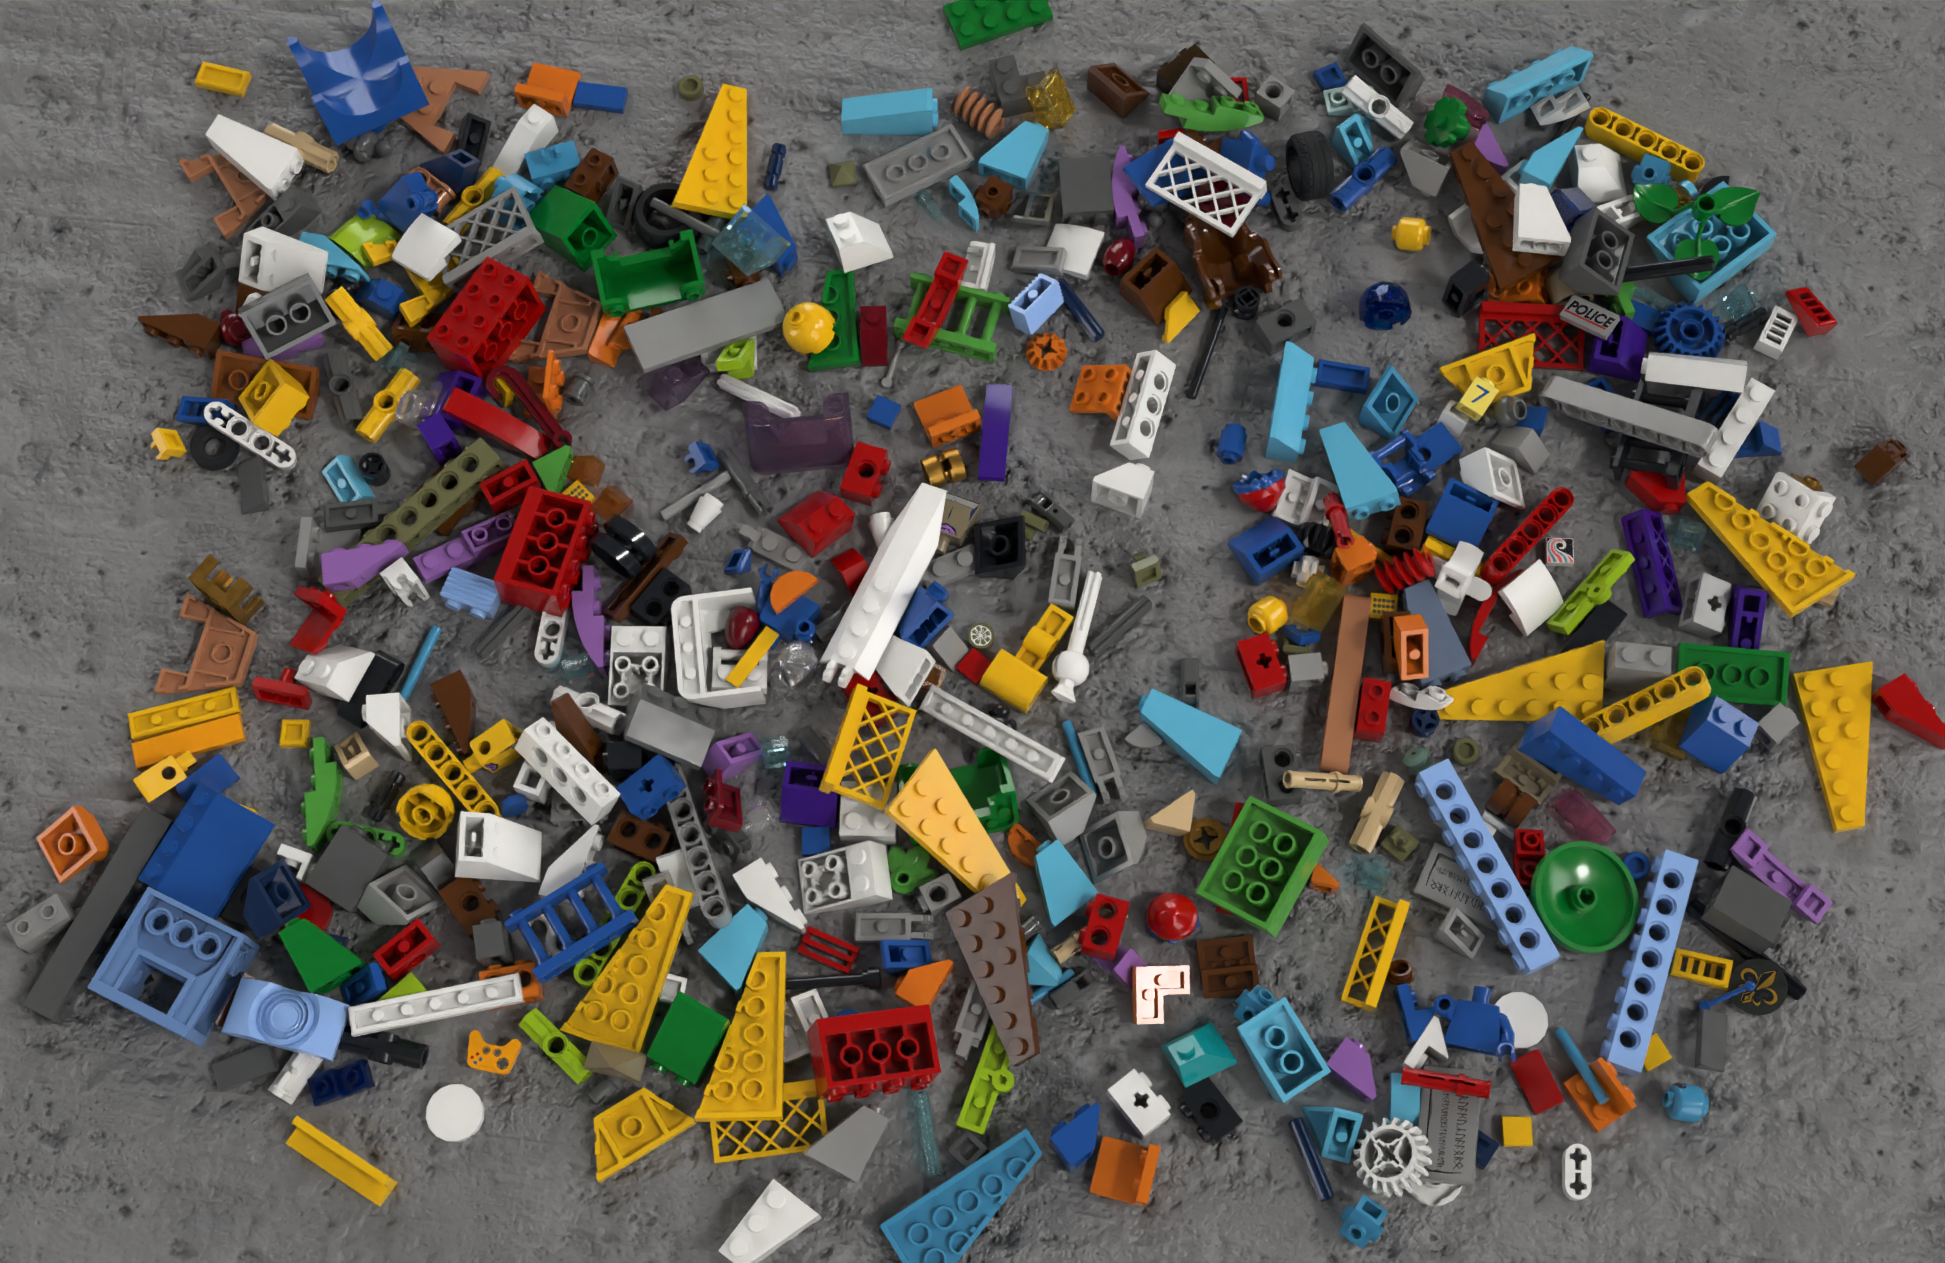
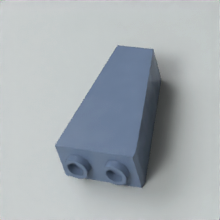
(1446, 652)

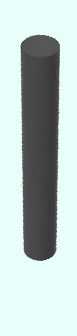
(684, 218)

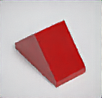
(851, 569)

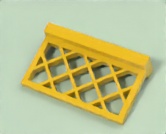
(844, 746)
(792, 1091)

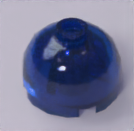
(1384, 305)

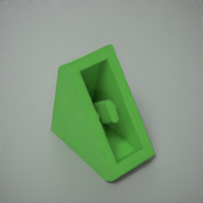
(554, 468)

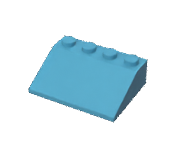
(1736, 247)

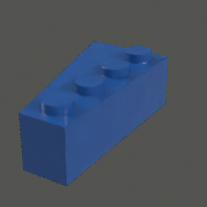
(1582, 756)

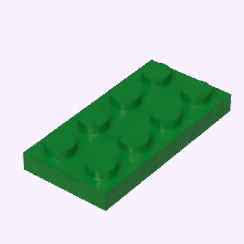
(986, 20)
(1739, 673)

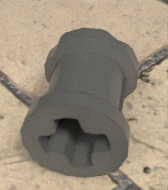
(578, 388)

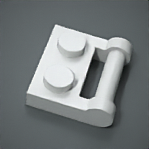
(721, 671)

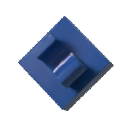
(703, 457)

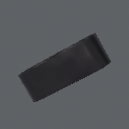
(1598, 626)
(378, 679)

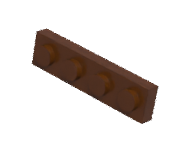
(667, 550)

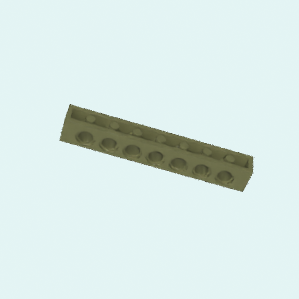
(430, 518)

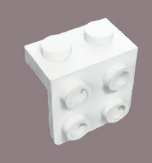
(1795, 507)

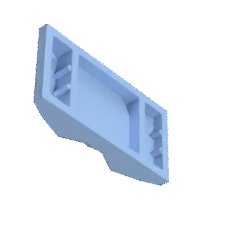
(286, 1018)

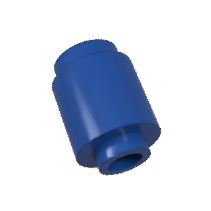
(1231, 443)

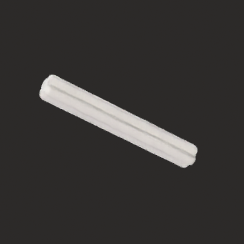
(751, 394)

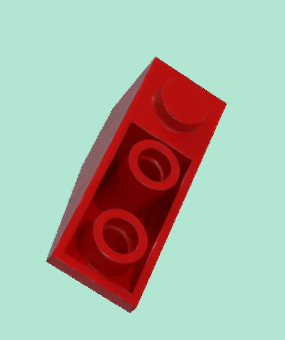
(1906, 707)

